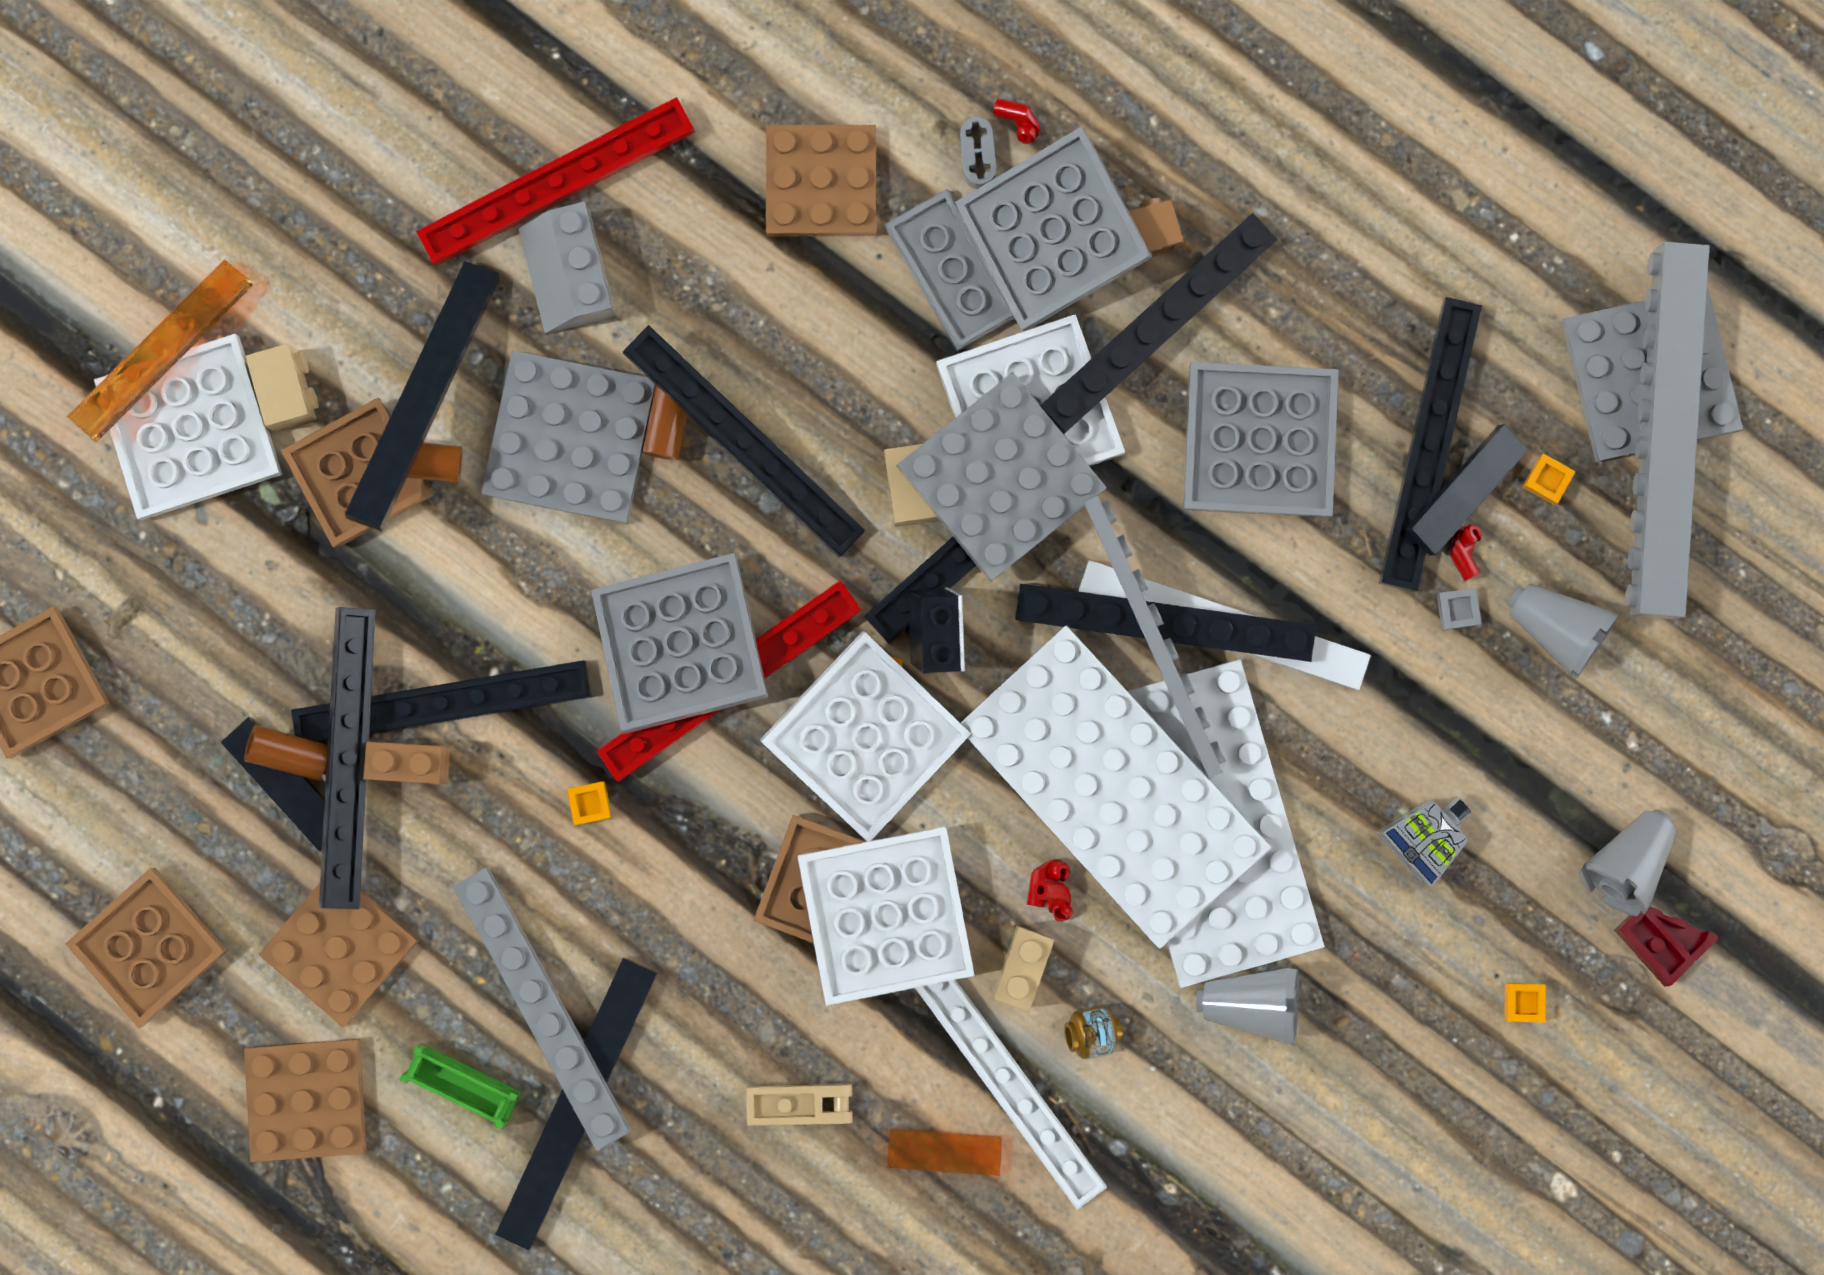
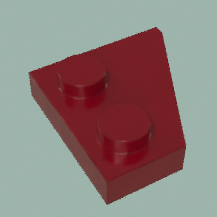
(1664, 943)

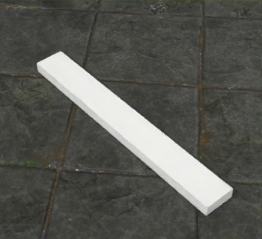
(1329, 659)
(1013, 1091)

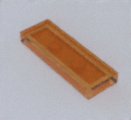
(944, 1151)

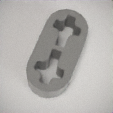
(986, 151)

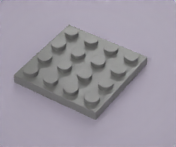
(1053, 229)
(1607, 367)
(569, 437)
(1260, 439)
(1001, 477)
(679, 643)

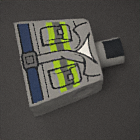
(1427, 838)

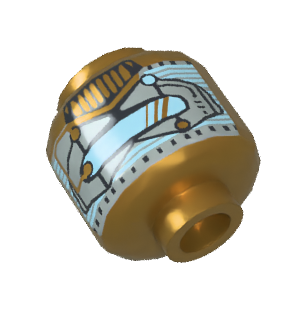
(1092, 1032)

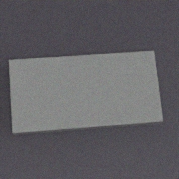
(950, 270)

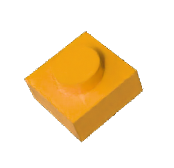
(1548, 479)
(589, 803)
(1525, 1002)

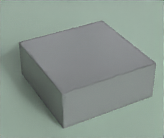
(1459, 609)

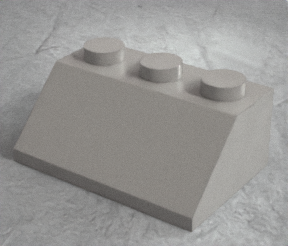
(566, 268)

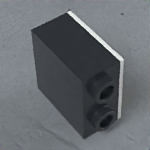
(936, 630)

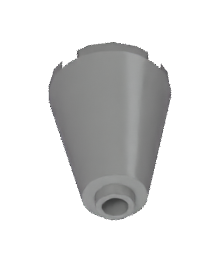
(1562, 625)
(1632, 863)
(1254, 1003)

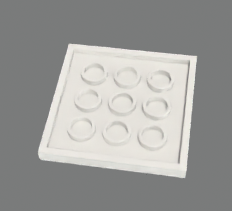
(1042, 363)
(195, 432)
(865, 736)
(885, 915)

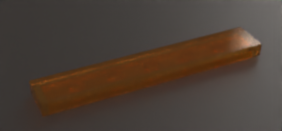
(160, 351)

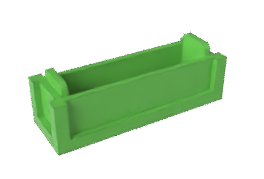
(462, 1085)

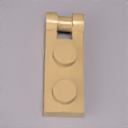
(797, 1104)

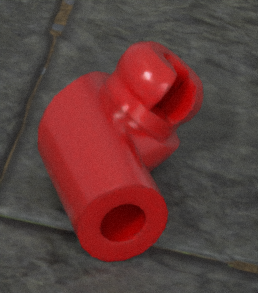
(1023, 117)
(1462, 548)
(1052, 871)
(1057, 898)

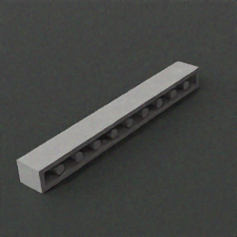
(1668, 431)

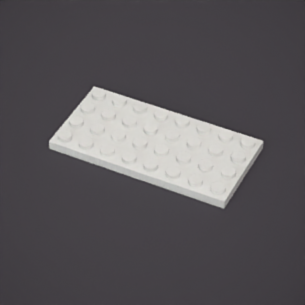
(1114, 787)
(1268, 907)

